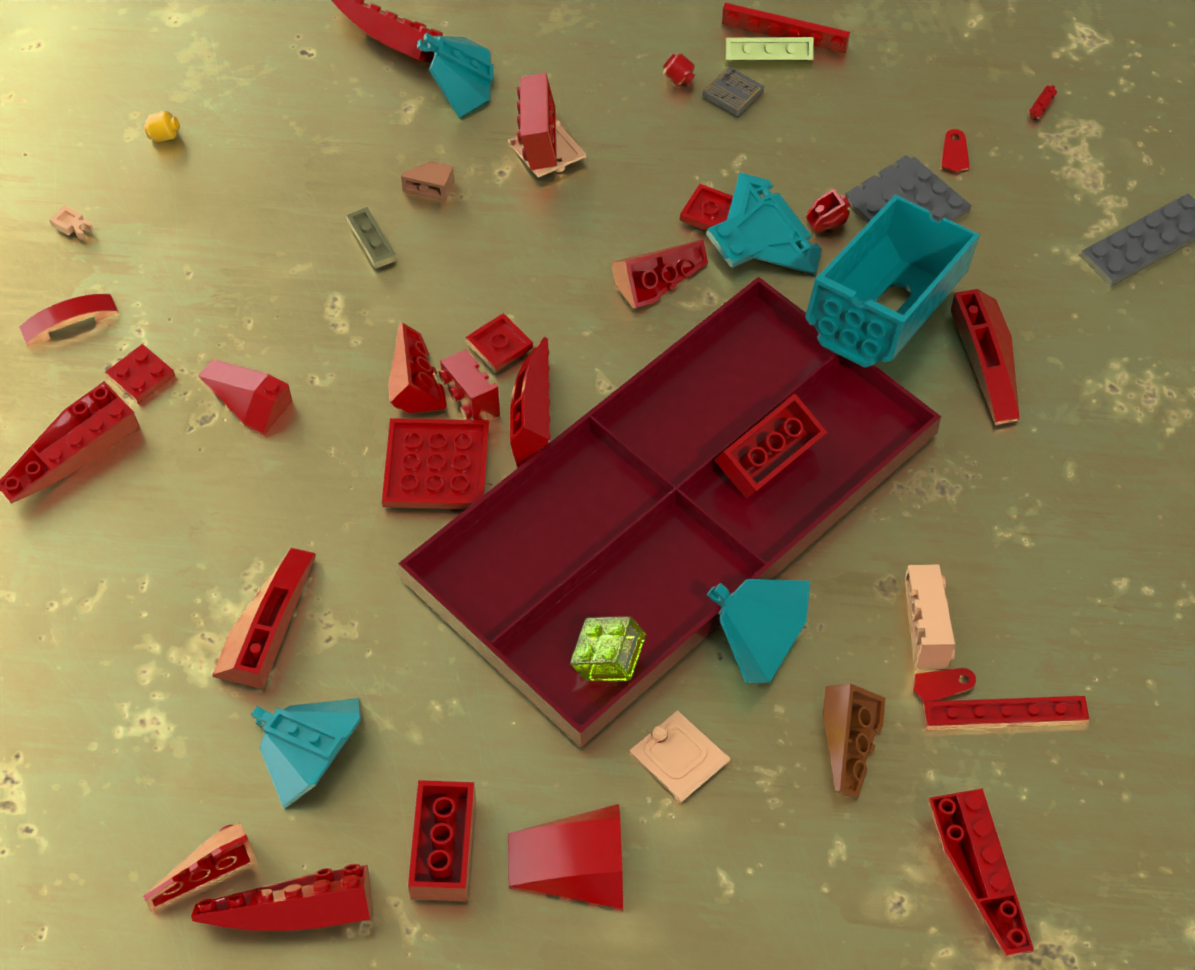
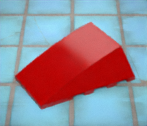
(571, 858)

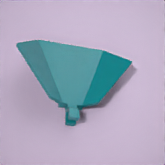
(460, 71)
(762, 623)
(304, 742)

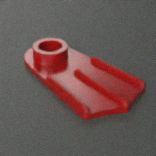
(955, 152)
(942, 683)

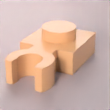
(69, 220)

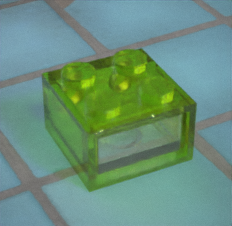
(608, 648)

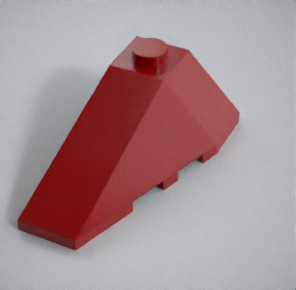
(652, 274)
(412, 377)
(249, 394)
(213, 860)

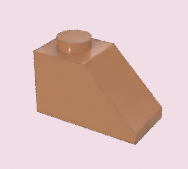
(429, 180)

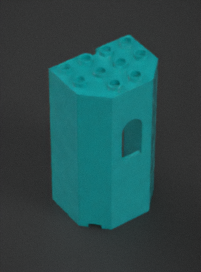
(894, 249)

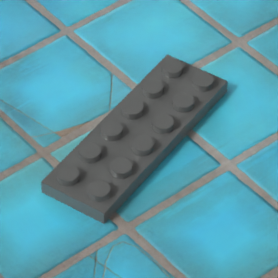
(1143, 241)

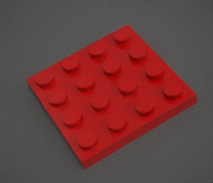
(435, 463)

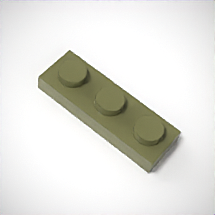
(371, 237)

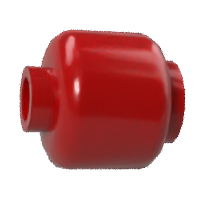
(679, 70)

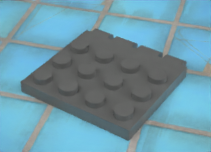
(912, 182)

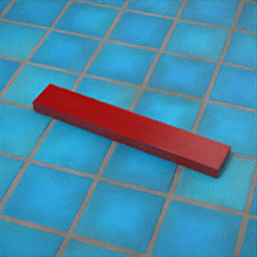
(1005, 712)

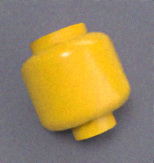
(161, 127)

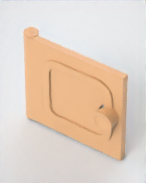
(567, 151)
(682, 759)

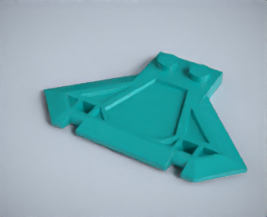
(763, 229)

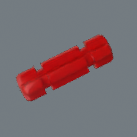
(1042, 102)

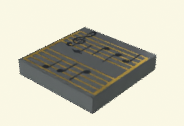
(733, 91)

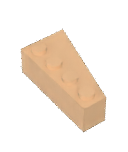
(929, 617)

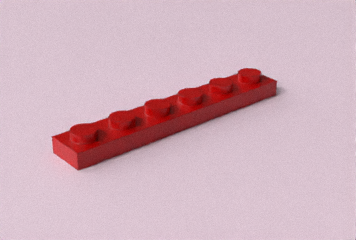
(783, 26)

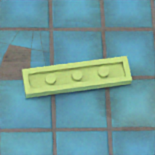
(769, 48)

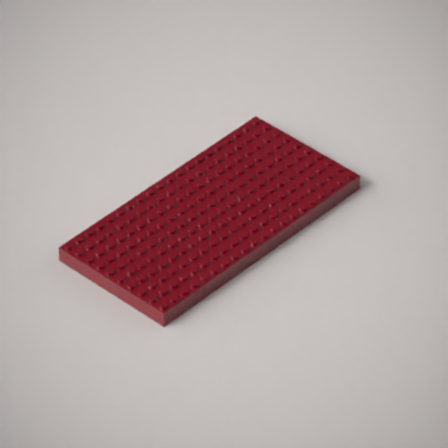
(643, 520)

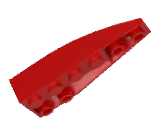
(388, 27)
(989, 351)
(531, 405)
(70, 442)
(263, 624)
(979, 862)
(294, 904)

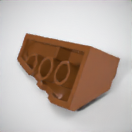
(851, 724)

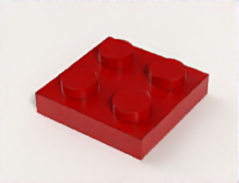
(706, 207)
(499, 342)
(140, 374)

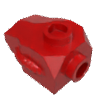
(828, 211)

